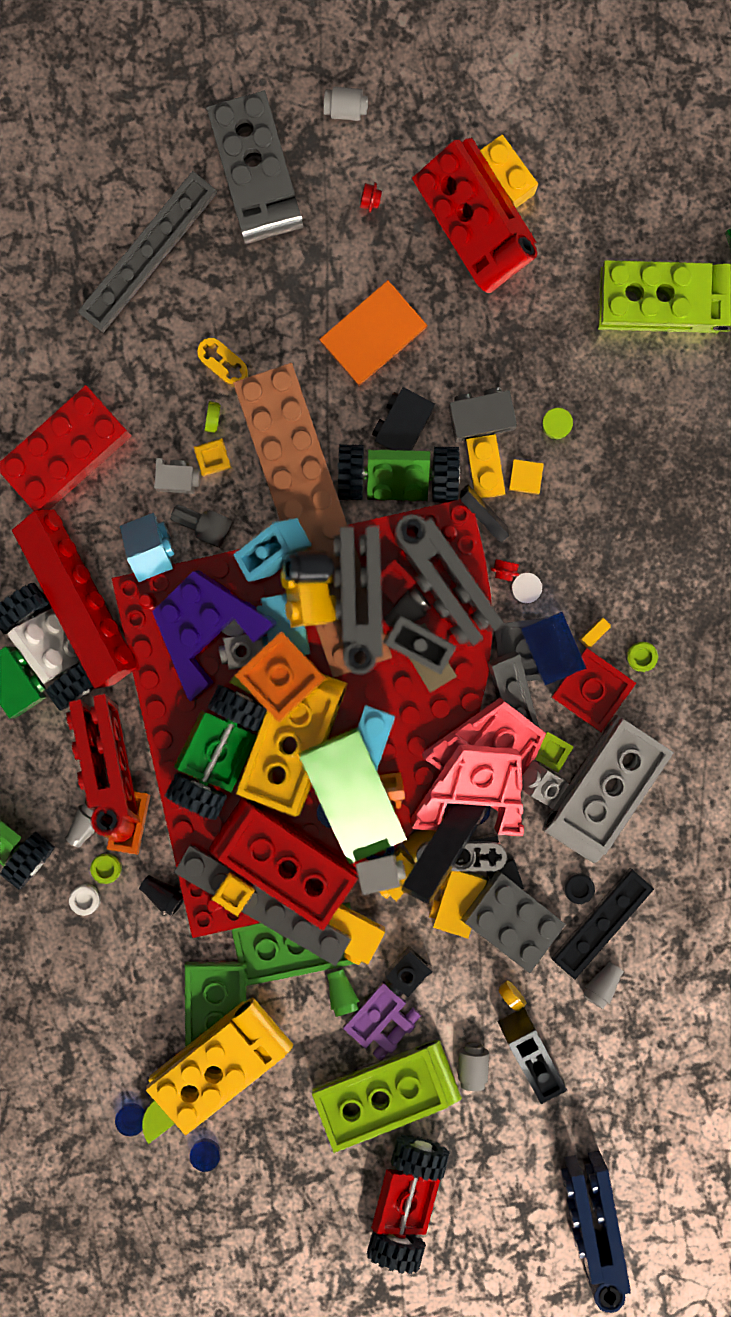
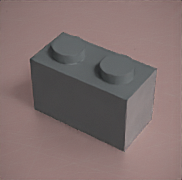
(482, 414)
(419, 644)

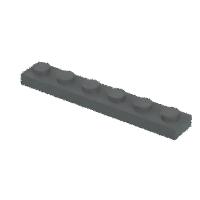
(147, 252)
(210, 873)

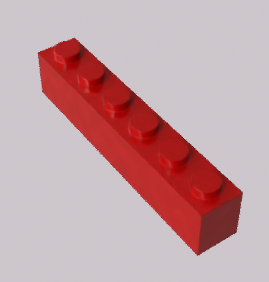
(74, 598)

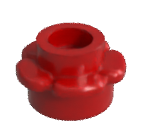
(370, 197)
(505, 570)

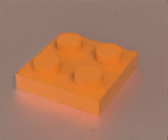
(280, 676)

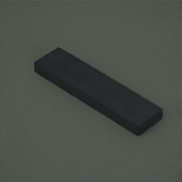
(443, 851)
(602, 923)

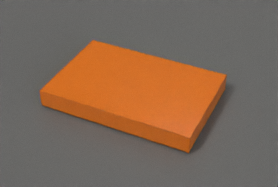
(373, 333)

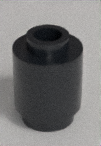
(308, 567)

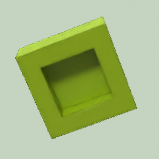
(553, 752)

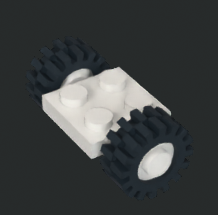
(44, 644)

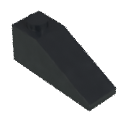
(532, 1055)

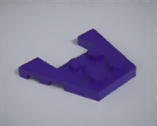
(195, 617)

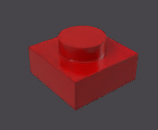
(395, 581)

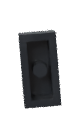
(404, 422)

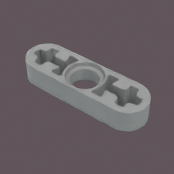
(484, 862)

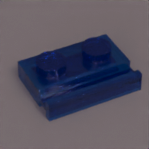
(553, 648)

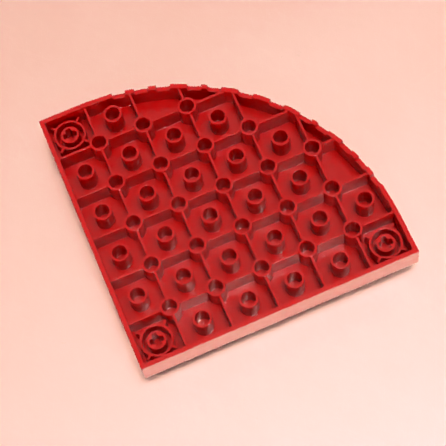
(389, 686)

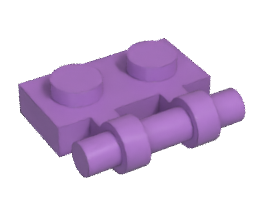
(375, 1015)

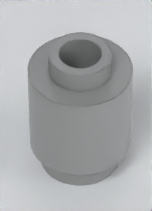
(345, 103)
(473, 1067)

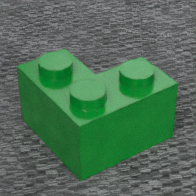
(17, 685)

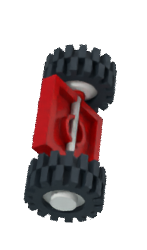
(406, 1204)

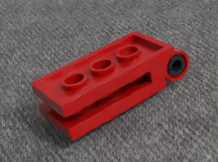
(476, 214)
(115, 805)
(256, 847)

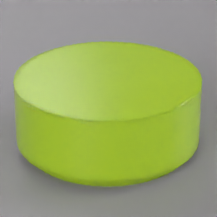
(212, 417)
(557, 423)
(642, 656)
(106, 868)

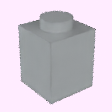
(380, 874)

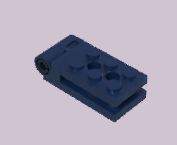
(604, 1260)

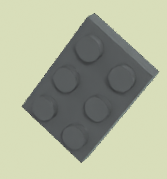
(513, 921)

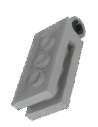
(593, 816)

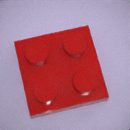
(595, 691)

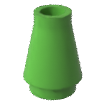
(342, 996)

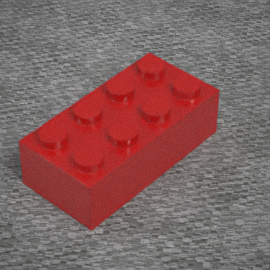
(63, 450)

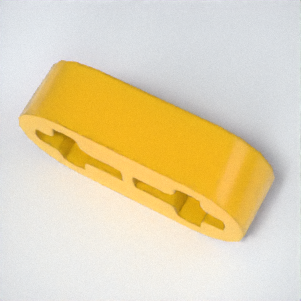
(227, 357)

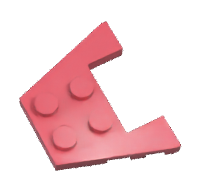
(492, 727)
(476, 778)

